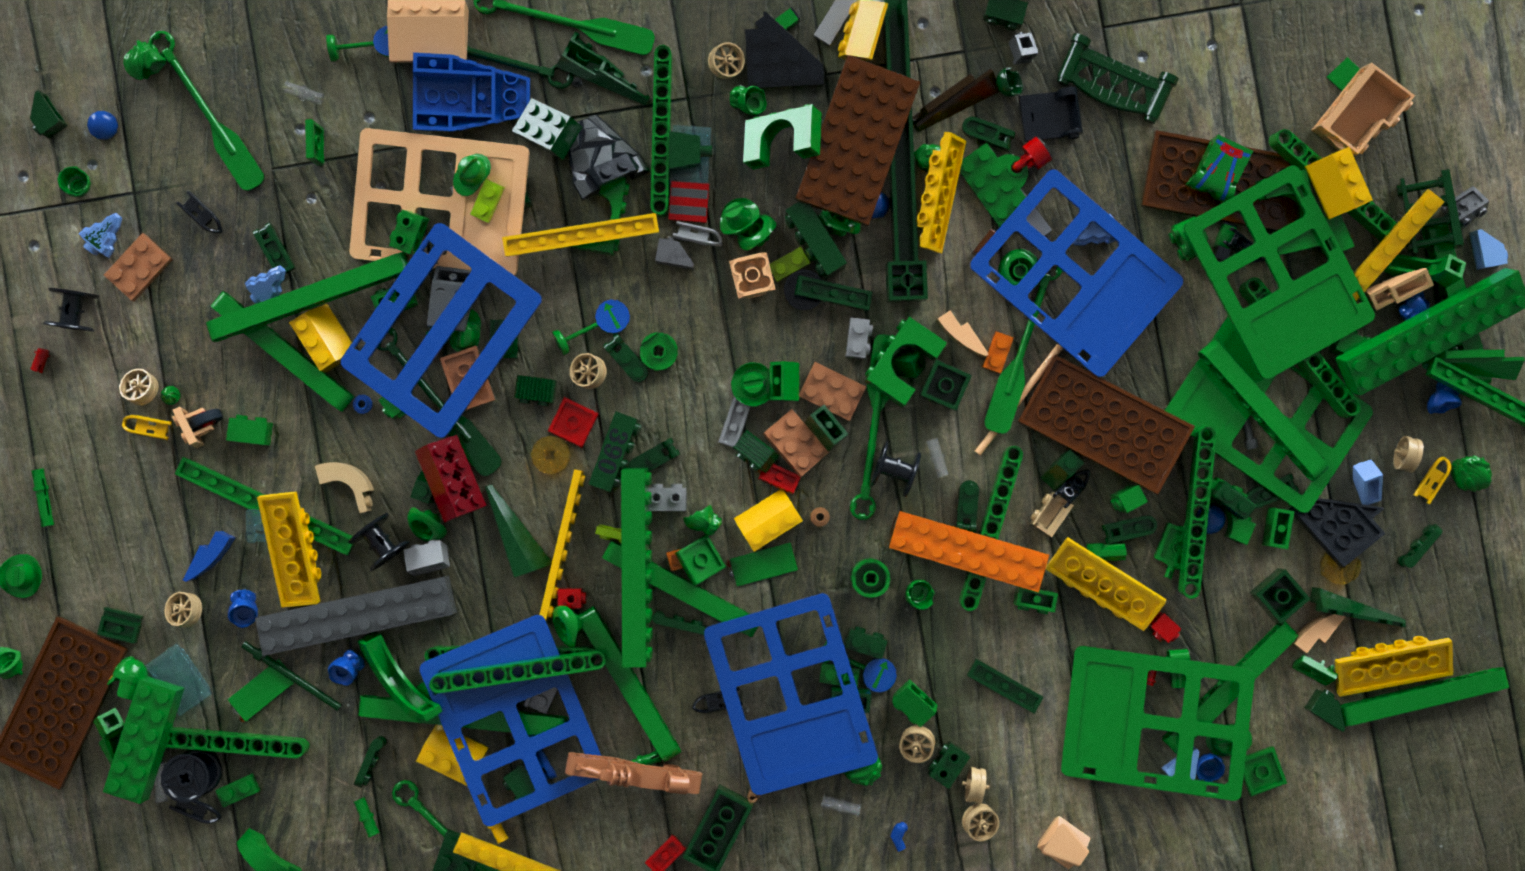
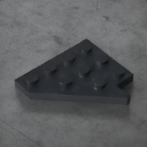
(778, 58)
(1342, 528)

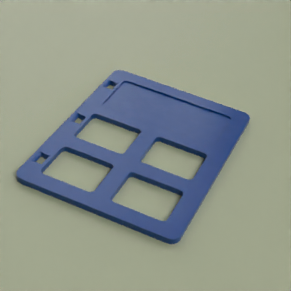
(1111, 303)
(513, 643)
(804, 739)

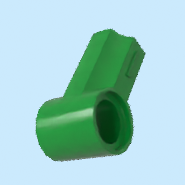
(1108, 552)
(1178, 680)

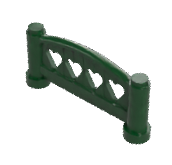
(1155, 88)

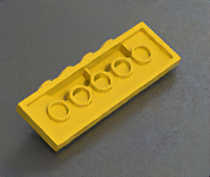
(940, 192)
(290, 549)
(1105, 584)
(1394, 665)

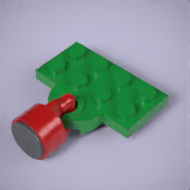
(1000, 179)

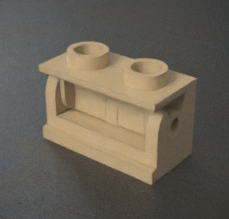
(1050, 514)

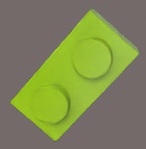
(487, 200)
(789, 264)
(608, 532)

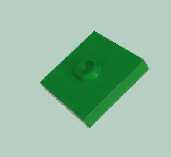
(314, 142)
(700, 560)
(1263, 771)

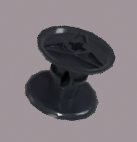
(71, 309)
(896, 469)
(379, 541)
(191, 775)

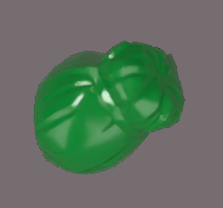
(749, 99)
(923, 155)
(704, 521)

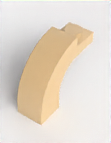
(350, 475)

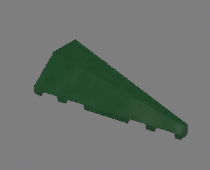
(585, 63)
(521, 548)
(1339, 605)

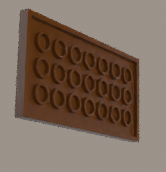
(858, 140)
(1176, 159)
(1106, 424)
(59, 702)

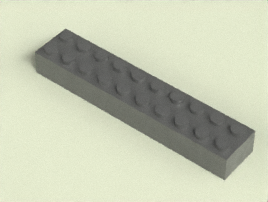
(355, 615)

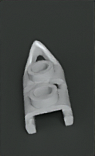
(700, 238)

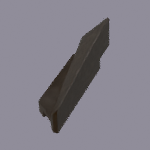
(955, 99)

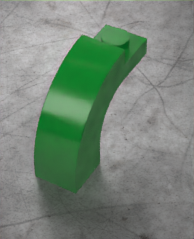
(259, 855)

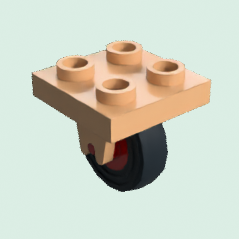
(196, 424)

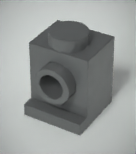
(1023, 48)

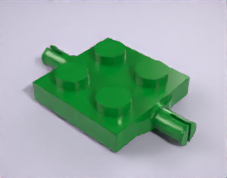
(1170, 548)

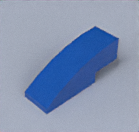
(209, 555)

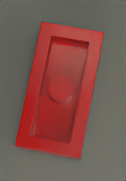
(780, 478)
(665, 854)

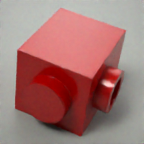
(571, 597)
(1164, 628)

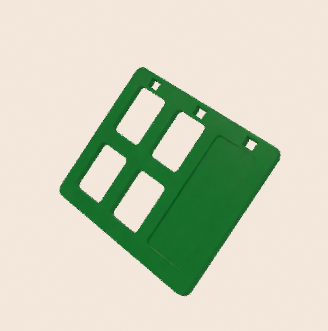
(1302, 312)
(1207, 402)
(1109, 715)

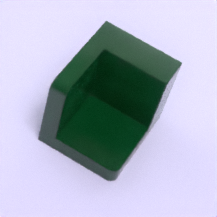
(908, 363)

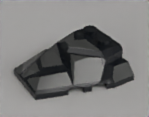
(601, 158)

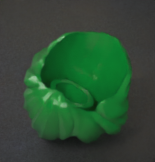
(143, 61)
(1471, 473)
(865, 775)

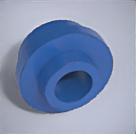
(368, 404)

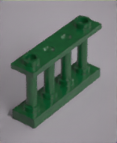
(1450, 218)

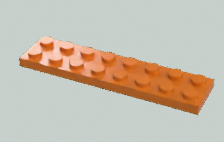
(969, 551)

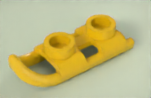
(142, 425)
(1433, 475)

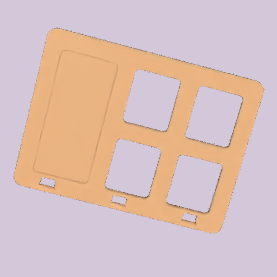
(508, 169)

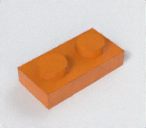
(998, 352)

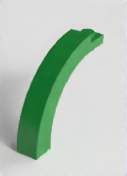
(395, 681)

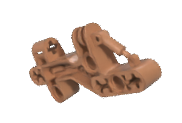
(625, 773)

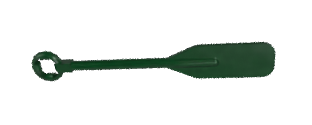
(542, 71)
(475, 446)

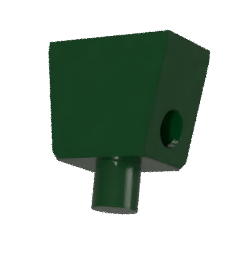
(686, 151)

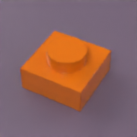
(673, 560)

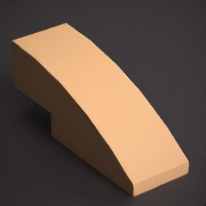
(1398, 288)
(962, 334)
(1318, 629)

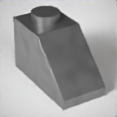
(672, 254)

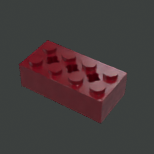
(450, 478)

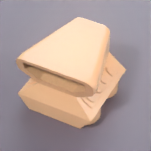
(752, 275)
(1064, 843)

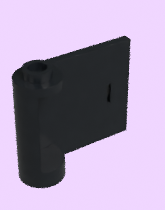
(1052, 113)

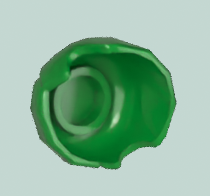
(74, 181)
(919, 594)

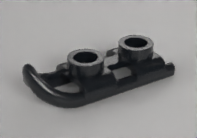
(204, 217)
(1239, 241)
(1075, 484)
(712, 702)
(199, 811)

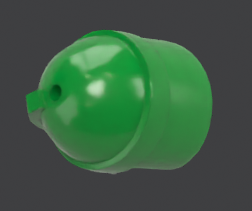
(128, 673)

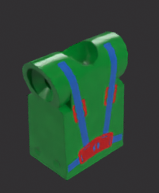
(1220, 168)

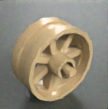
(726, 60)
(588, 371)
(134, 380)
(1408, 454)
(191, 613)
(917, 744)
(975, 785)
(987, 827)

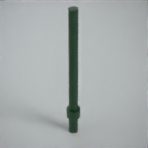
(257, 654)

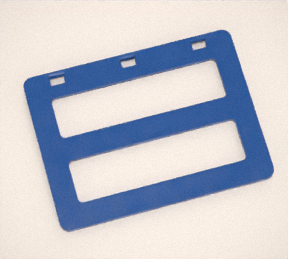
(385, 315)

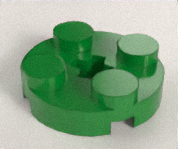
(661, 340)

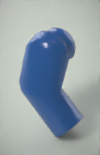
(897, 834)

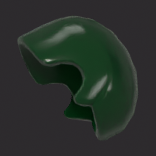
(1009, 82)

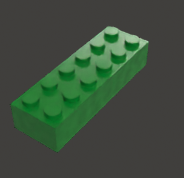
(143, 740)

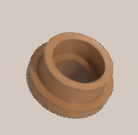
(820, 510)

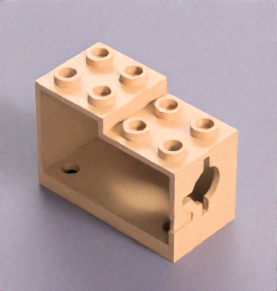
(1363, 110)

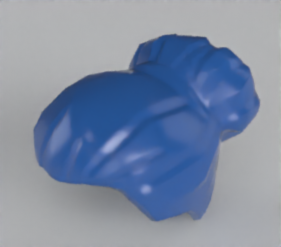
(1413, 306)
(1443, 399)
(243, 608)
(346, 668)

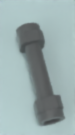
(1250, 441)

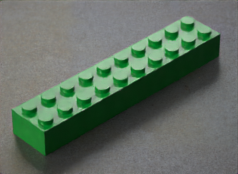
(1432, 331)
(635, 567)

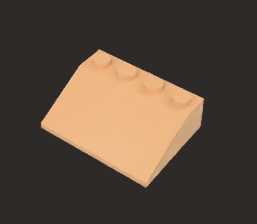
(426, 28)

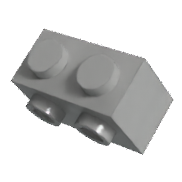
(857, 338)
(668, 498)
(426, 557)

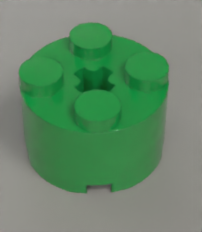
(1177, 236)
(881, 577)

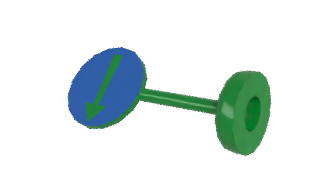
(380, 43)
(610, 316)
(877, 675)

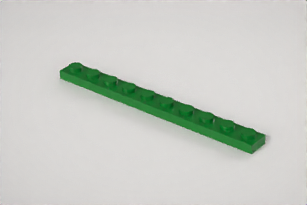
(248, 496)

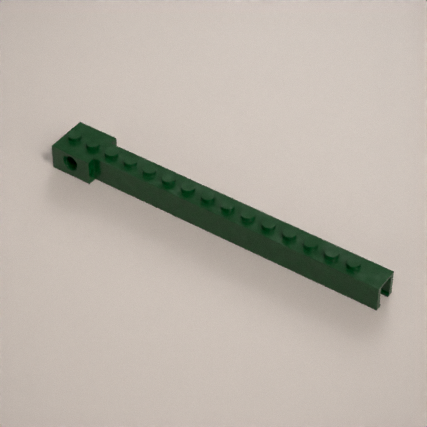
(906, 274)

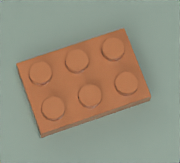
(138, 267)
(457, 366)
(832, 390)
(795, 443)

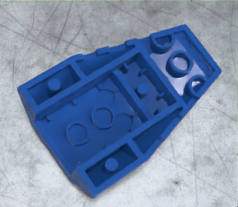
(463, 94)

